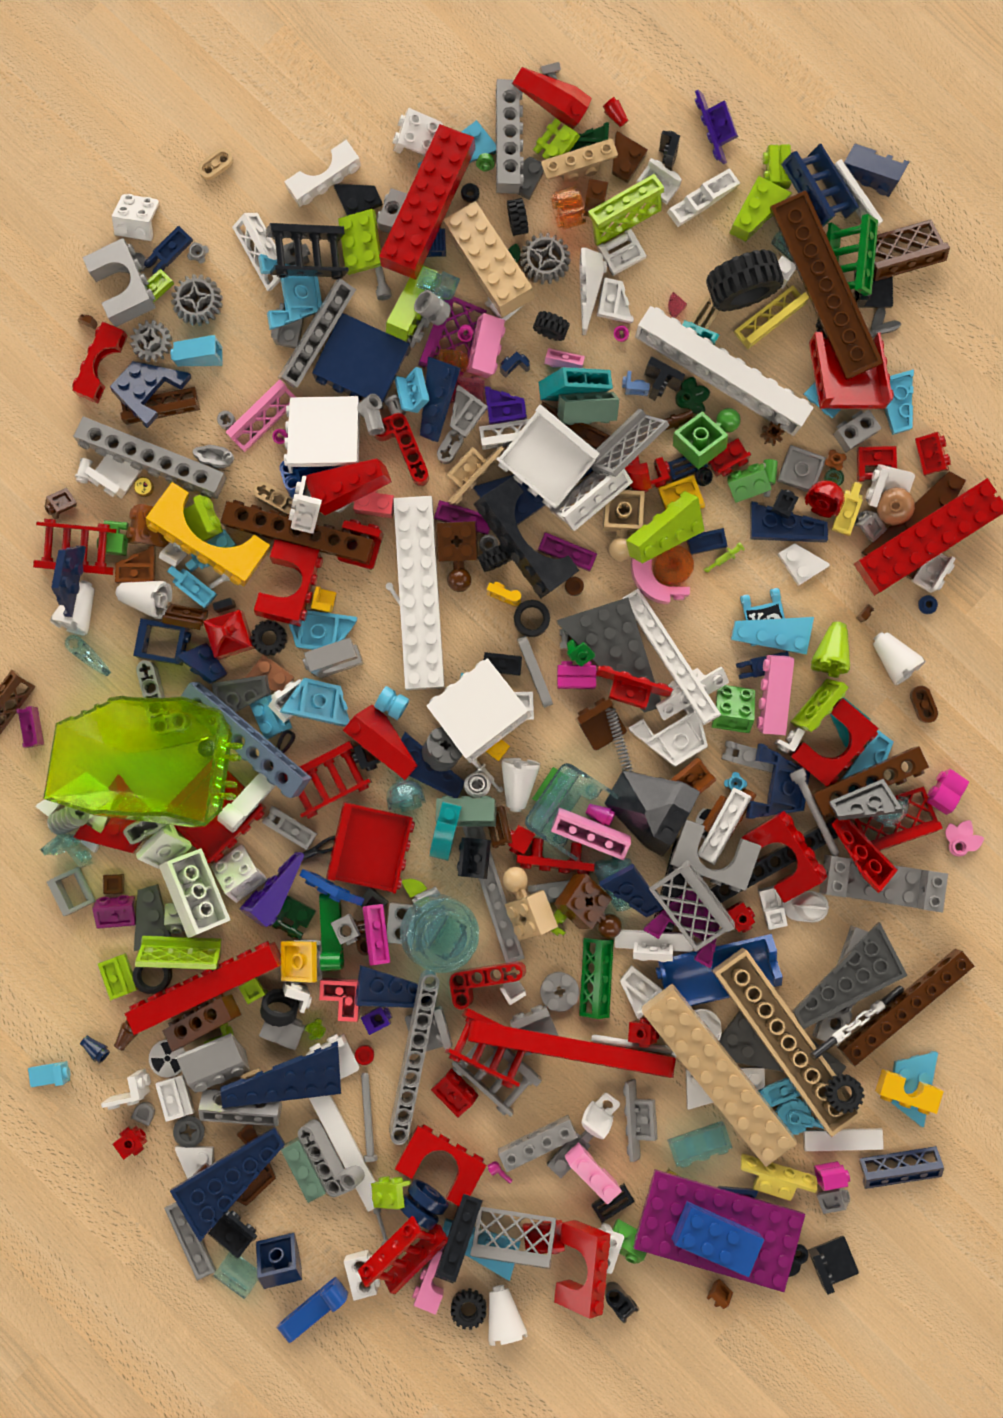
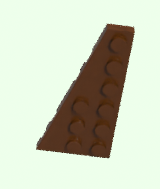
(936, 497)

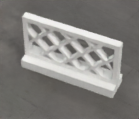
(590, 503)

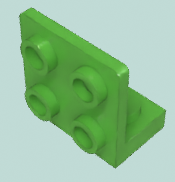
(736, 709)

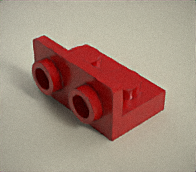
(932, 453)
(729, 458)
(455, 1093)

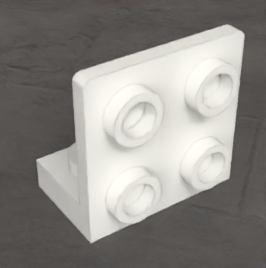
(305, 511)
(238, 874)

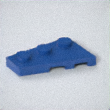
(326, 886)

